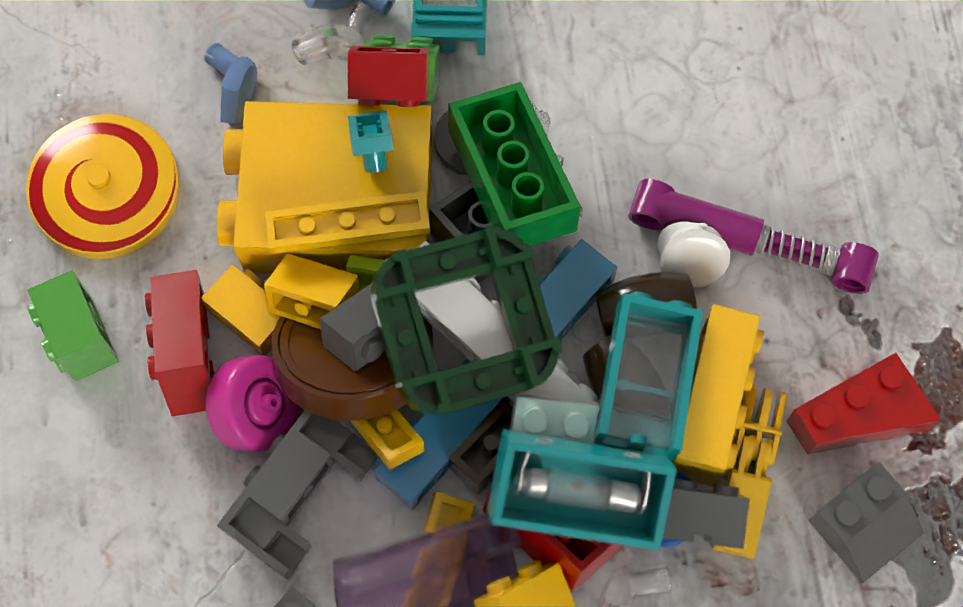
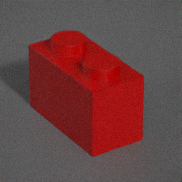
(388, 75)

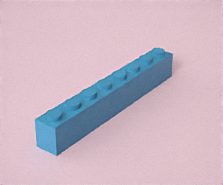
(567, 296)

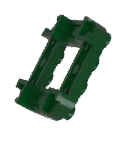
(520, 301)

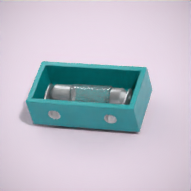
(581, 490)

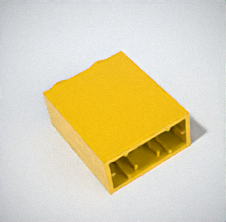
(304, 158)

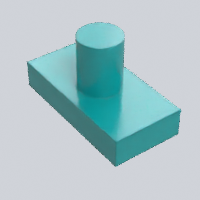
(371, 138)

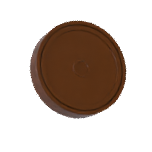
(327, 385)

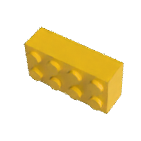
(718, 388)

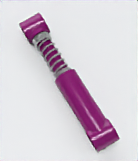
(659, 206)

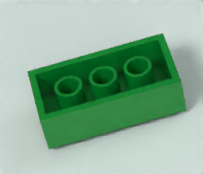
(513, 165)

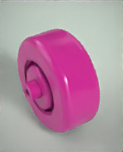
(248, 404)

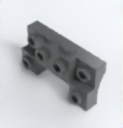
(286, 482)

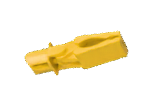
(763, 453)

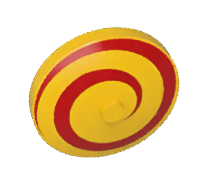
(103, 186)

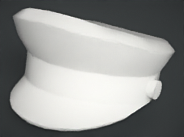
(693, 251)

